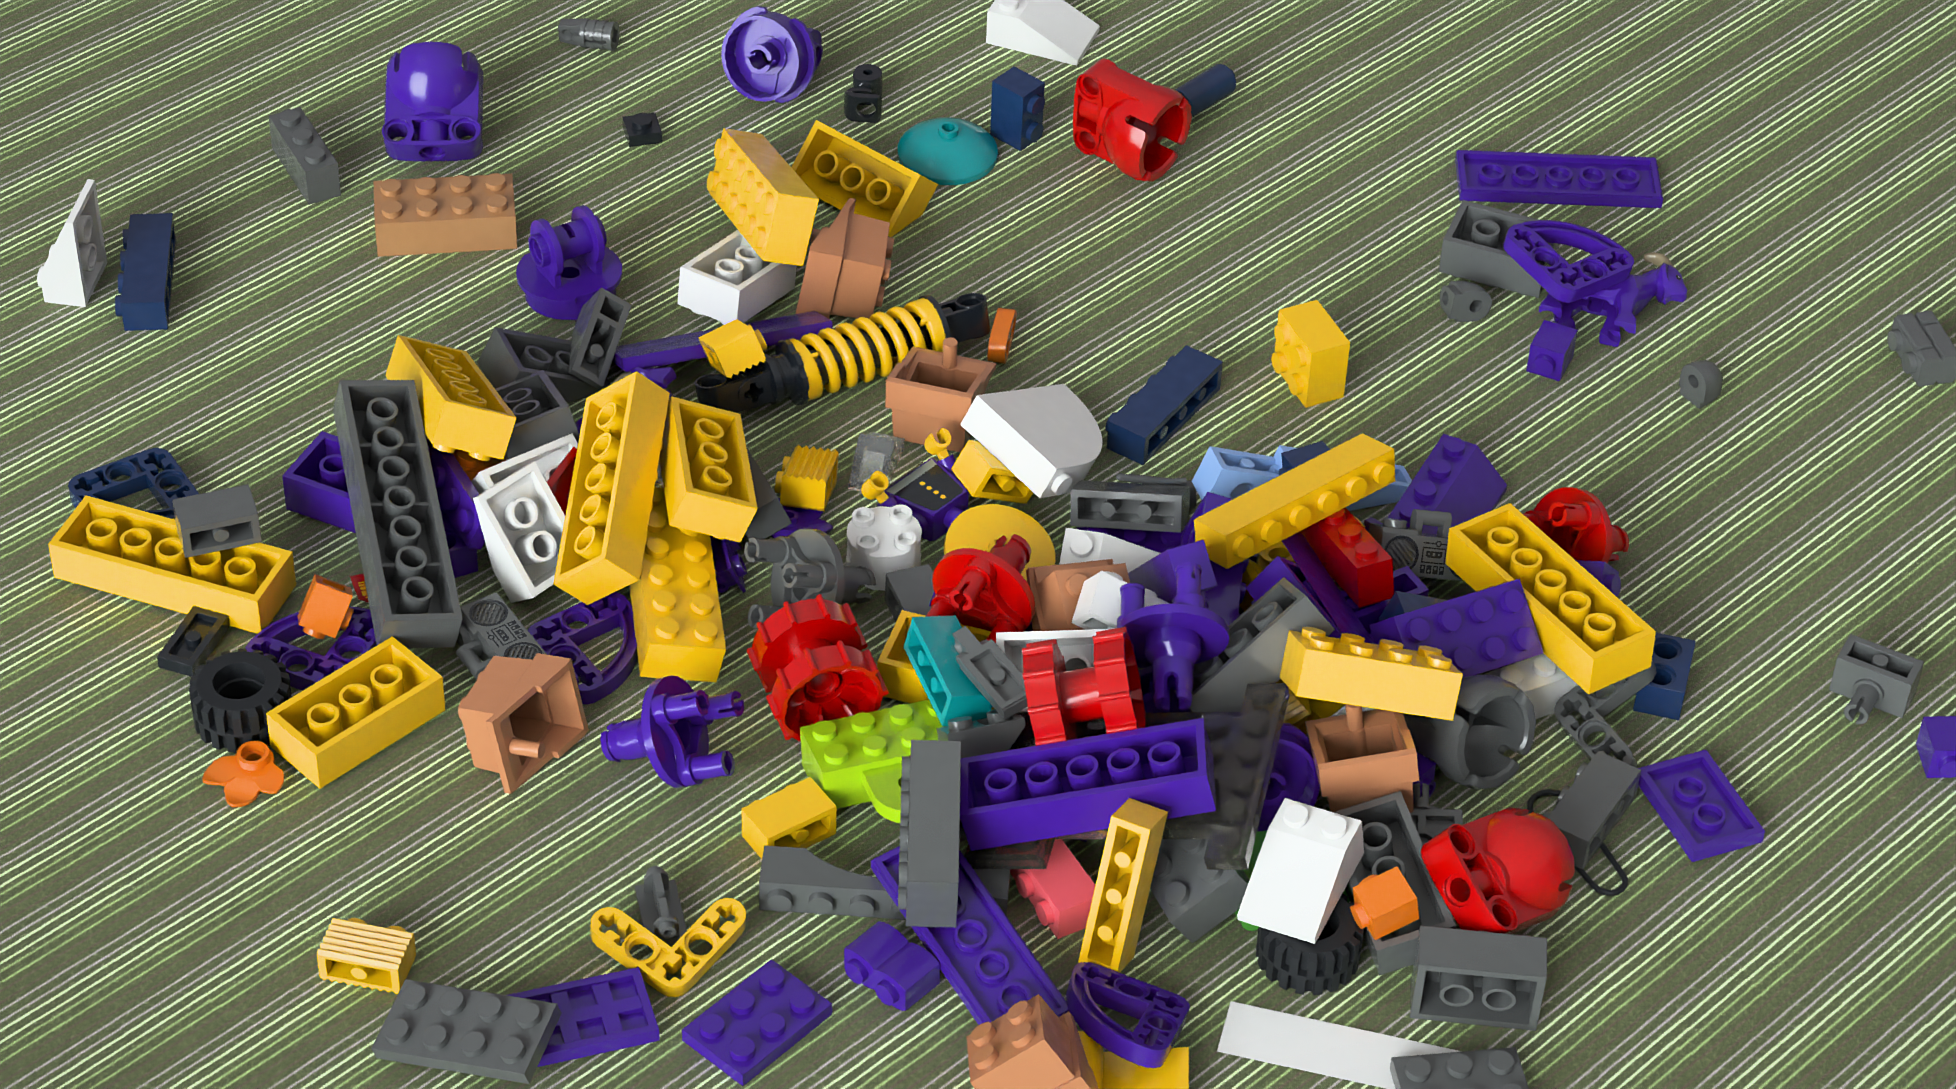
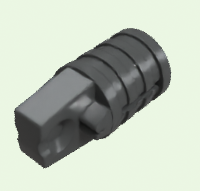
(589, 33)

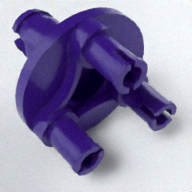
(1173, 634)
(675, 733)

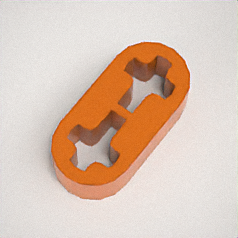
(1001, 335)

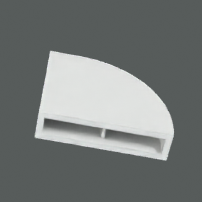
(1038, 435)

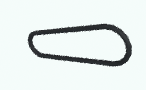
(1587, 878)

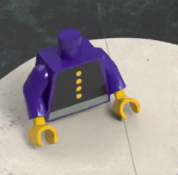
(929, 490)

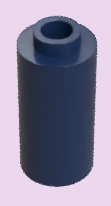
(1208, 87)

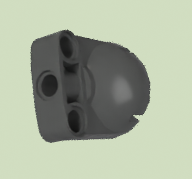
(1486, 722)

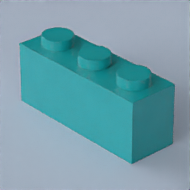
(933, 657)

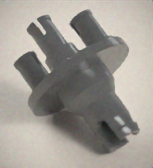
(804, 567)

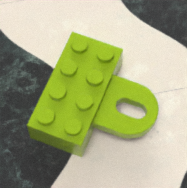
(862, 754)

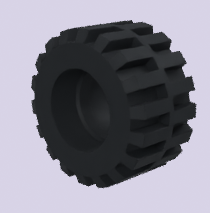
(234, 695)
(1311, 965)

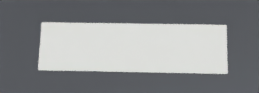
(1316, 1045)

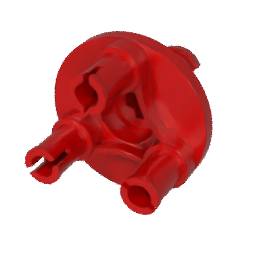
(1579, 525)
(985, 587)

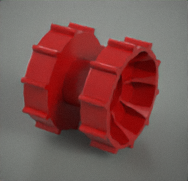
(815, 665)
(1065, 697)

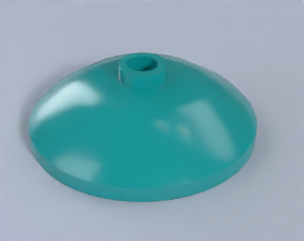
(948, 150)

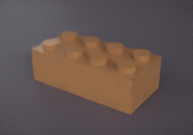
(444, 214)

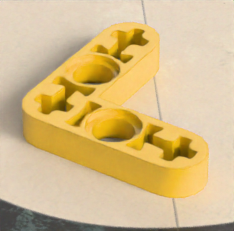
(664, 956)

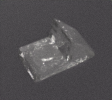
(873, 454)

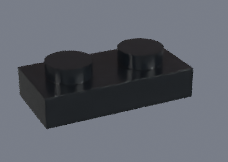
(193, 641)

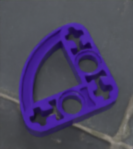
(1529, 243)
(601, 617)
(275, 641)
(1158, 1010)

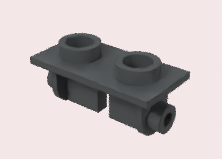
(660, 906)

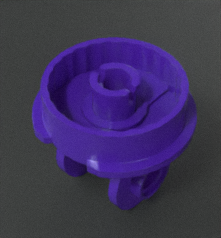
(770, 55)
(567, 265)
(1291, 775)

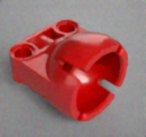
(1126, 120)
(1501, 870)

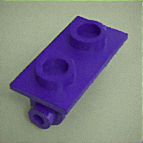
(728, 564)

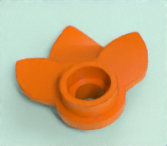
(246, 774)

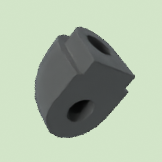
(1465, 301)
(1700, 382)

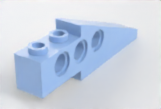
(1237, 472)

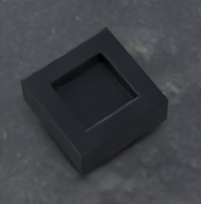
(642, 129)

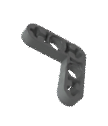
(1594, 709)

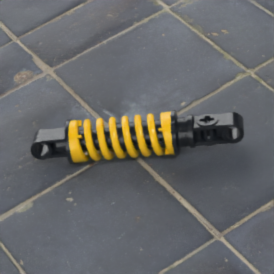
(844, 353)

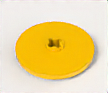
(986, 523)

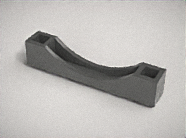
(803, 883)

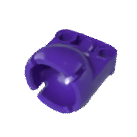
(433, 103)

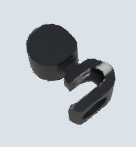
(865, 90)

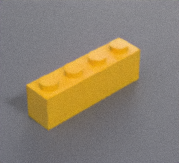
(1123, 885)

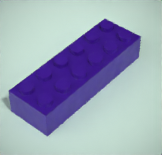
(1083, 782)

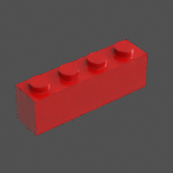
(1352, 557)

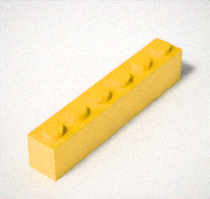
(1295, 500)

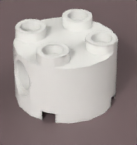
(883, 541)

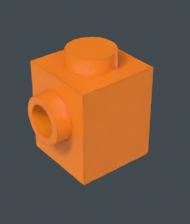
(325, 608)
(1384, 903)

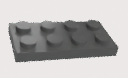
(467, 1031)

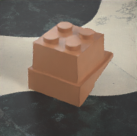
(847, 266)
(935, 393)
(1058, 591)
(522, 716)
(1363, 756)
(1029, 1051)

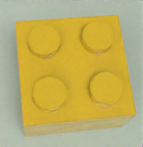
(1311, 353)

